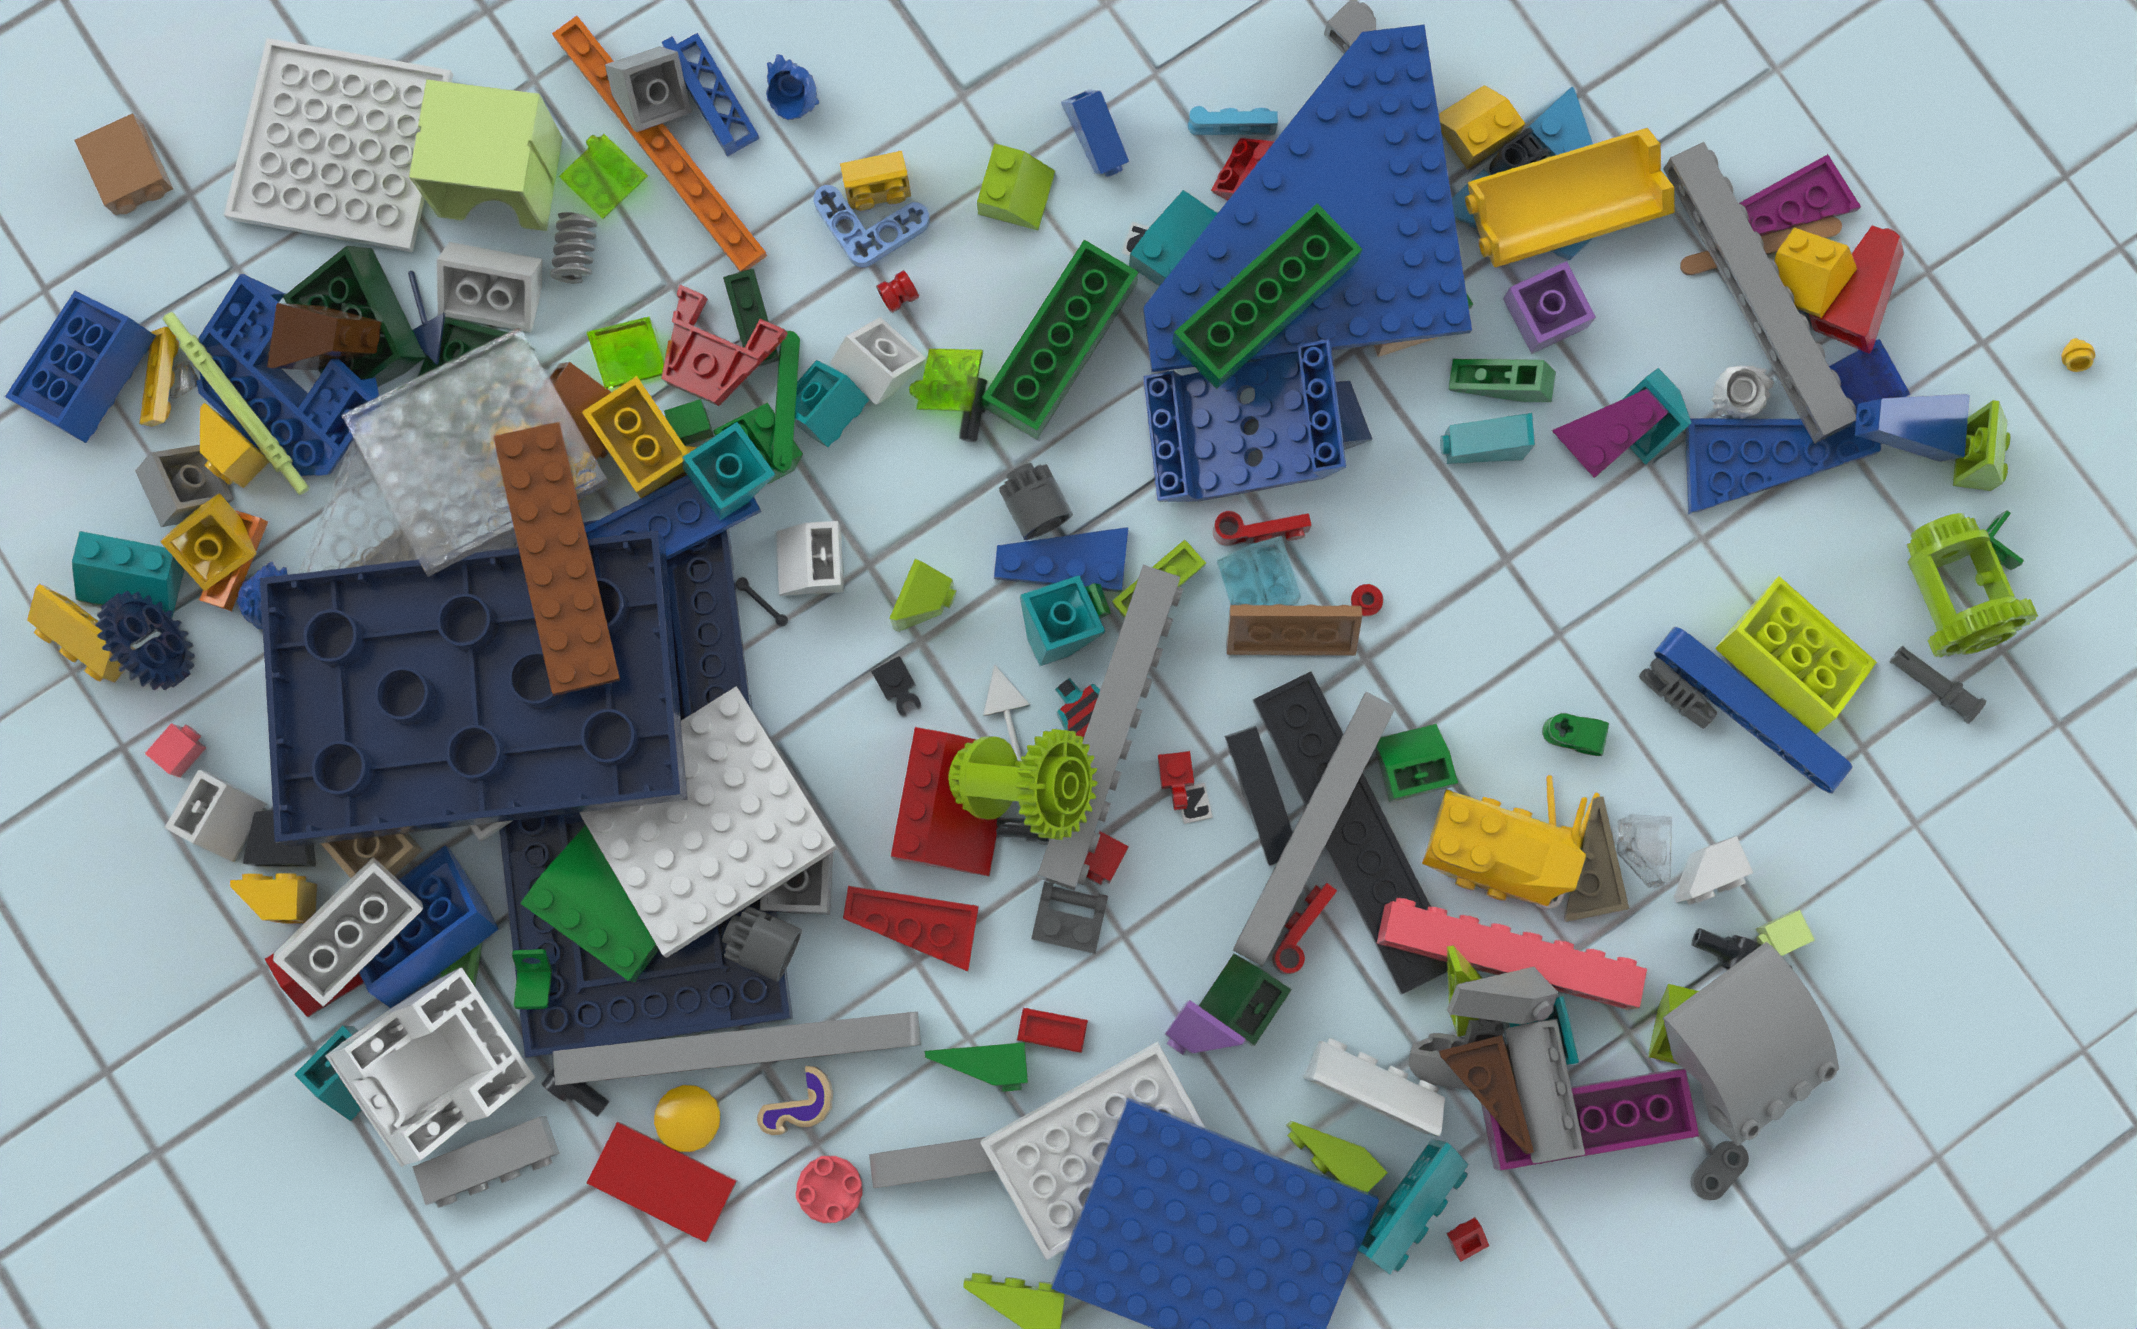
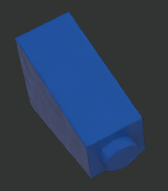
(1096, 131)

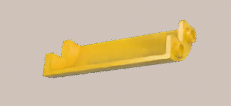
(1570, 197)

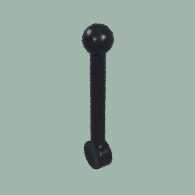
(743, 585)

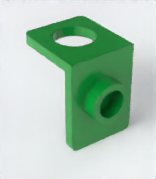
(2005, 555)
(532, 979)

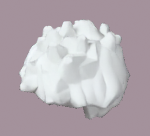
(1741, 391)

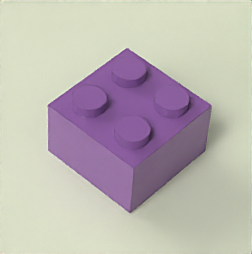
(1549, 307)

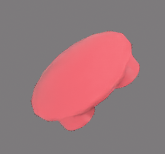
(829, 1189)

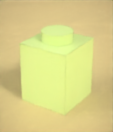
(1785, 933)

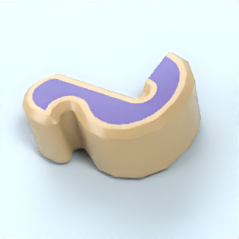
(803, 1112)

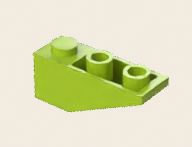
(1343, 1159)
(1022, 1304)

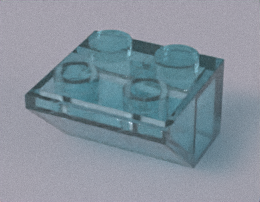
(1260, 575)

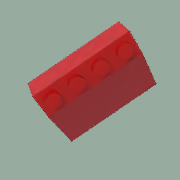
(930, 822)

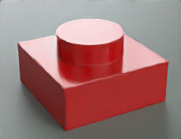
(1467, 1239)

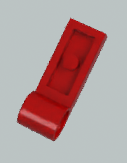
(1289, 527)
(1299, 924)

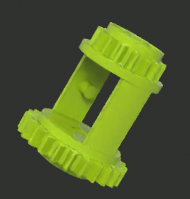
(1981, 625)
(1049, 781)

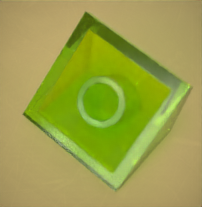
(627, 351)

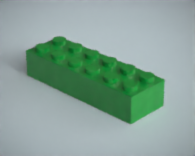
(1266, 296)
(1060, 339)

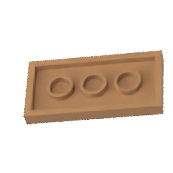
(1293, 630)

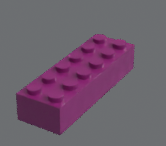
(1615, 1117)

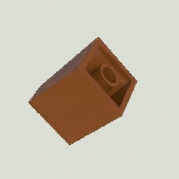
(578, 393)

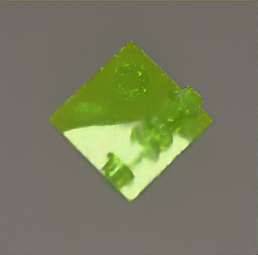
(603, 175)
(948, 380)

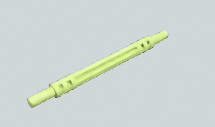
(236, 404)

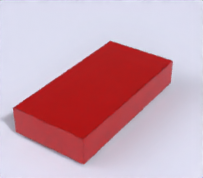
(1052, 1030)

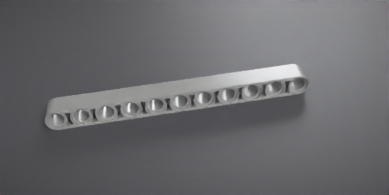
(736, 1048)

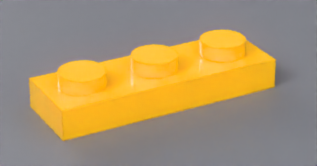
(159, 378)

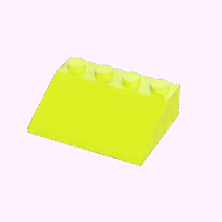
(1796, 656)

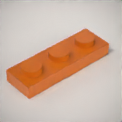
(225, 592)

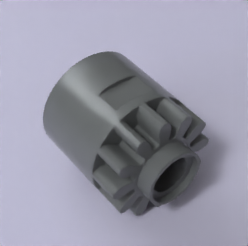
(1034, 500)
(761, 942)

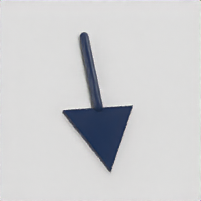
(430, 332)

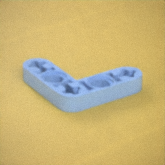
(860, 236)

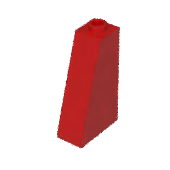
(1861, 304)

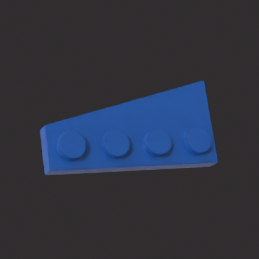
(1092, 555)

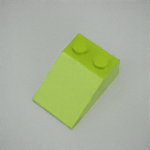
(1984, 450)

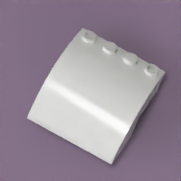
(430, 1067)

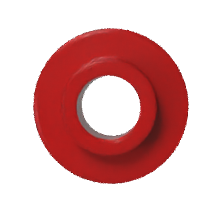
(1374, 592)

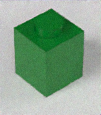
(690, 422)

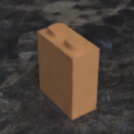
(124, 165)

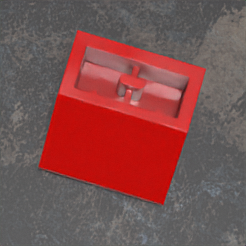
(1239, 164)

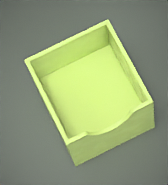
(485, 148)

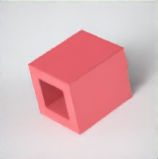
(176, 749)

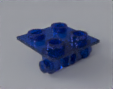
(1869, 376)

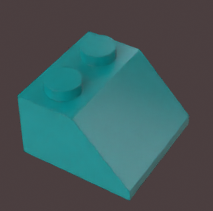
(826, 403)
(727, 470)

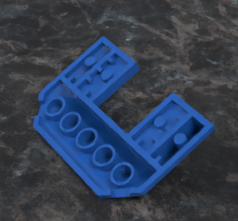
(302, 422)

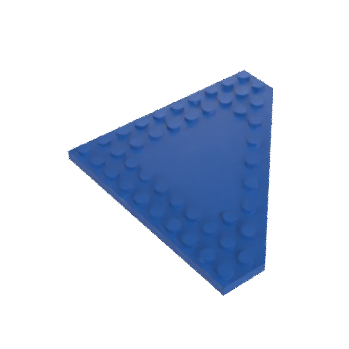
(1378, 166)

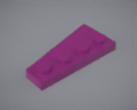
(1801, 198)

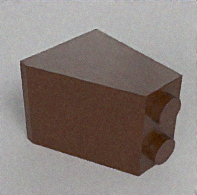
(313, 335)

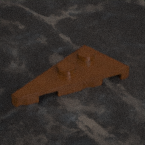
(1488, 1075)

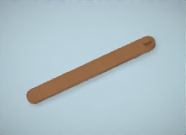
(1703, 261)

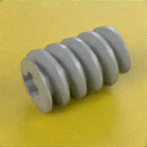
(572, 247)

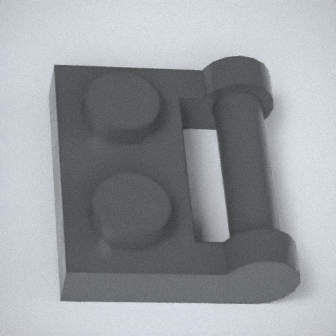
(1066, 928)

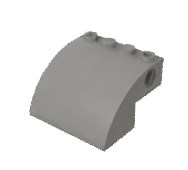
(1752, 1043)

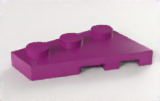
(1610, 431)

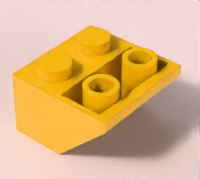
(876, 180)
(278, 900)

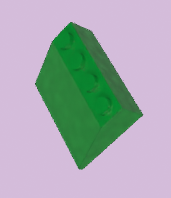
(591, 907)

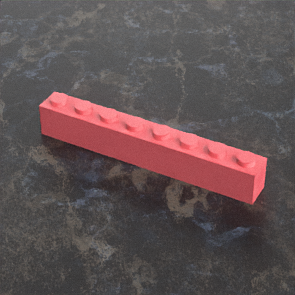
(1500, 952)

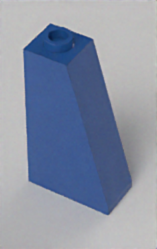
(1919, 424)

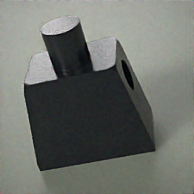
(263, 850)

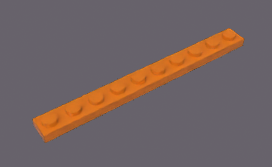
(665, 153)

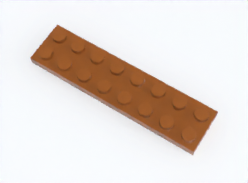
(556, 558)

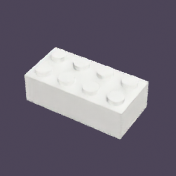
(348, 931)

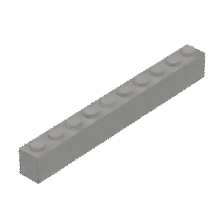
(1760, 292)
(1114, 715)

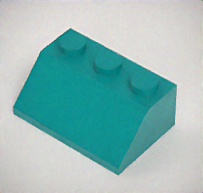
(117, 565)

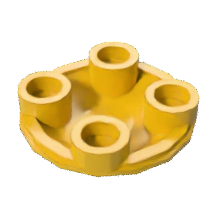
(687, 1118)

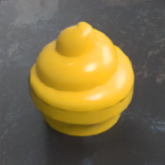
(2078, 355)

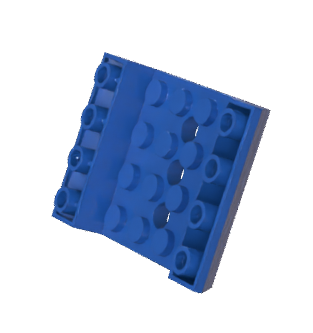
(1202, 438)

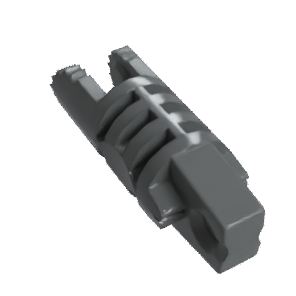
(1678, 693)

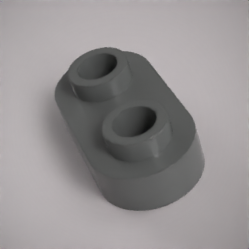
(1720, 1169)

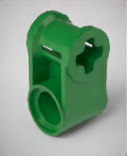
(1581, 734)

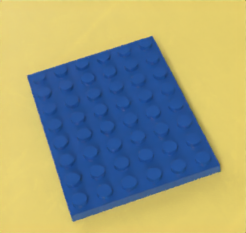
(1210, 1232)

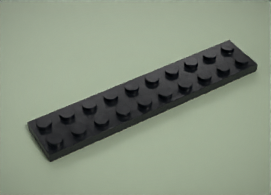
(1362, 838)

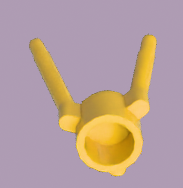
(1579, 827)

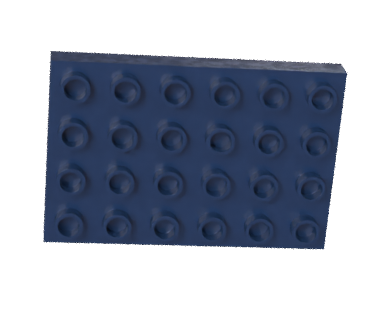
(434, 705)

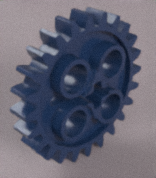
(130, 620)

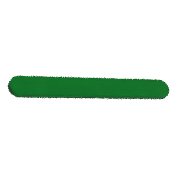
(785, 403)

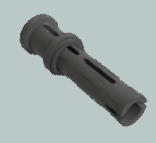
(1950, 693)

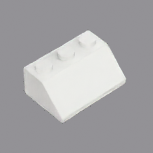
(488, 286)

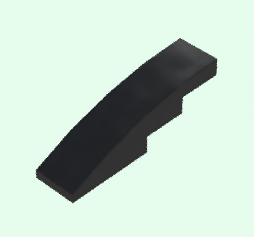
(1260, 792)

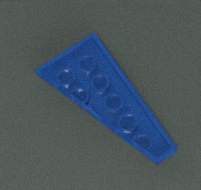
(1753, 455)

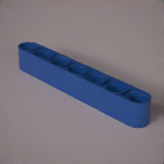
(1753, 710)

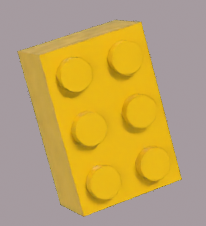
(637, 437)

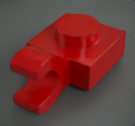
(1176, 773)

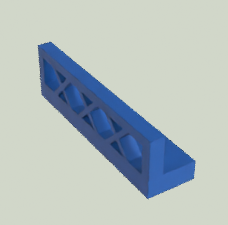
(706, 104)

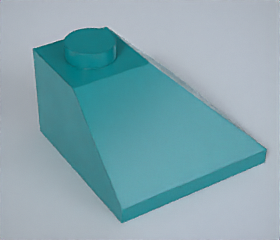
(1668, 427)
(1059, 620)

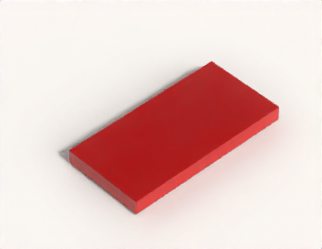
(662, 1182)

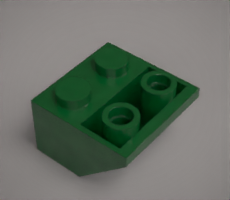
(1245, 998)

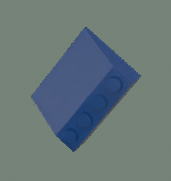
(80, 366)
(444, 931)

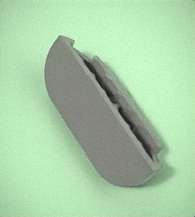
(1430, 1067)

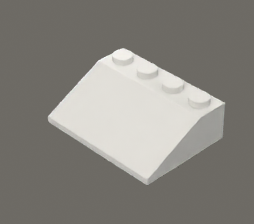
(1377, 1088)

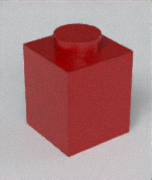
(1105, 859)

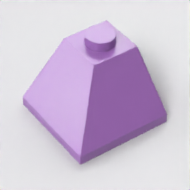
(1199, 1031)

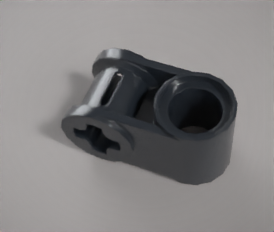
(1519, 152)

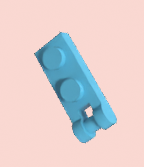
(1232, 122)

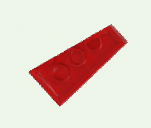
(922, 923)

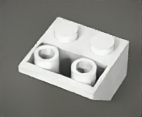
(810, 559)
(215, 815)
(1713, 867)

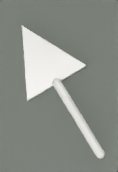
(1003, 698)

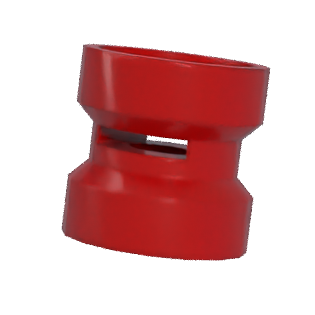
(897, 291)

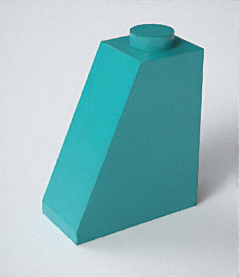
(1489, 440)

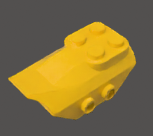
(1502, 850)

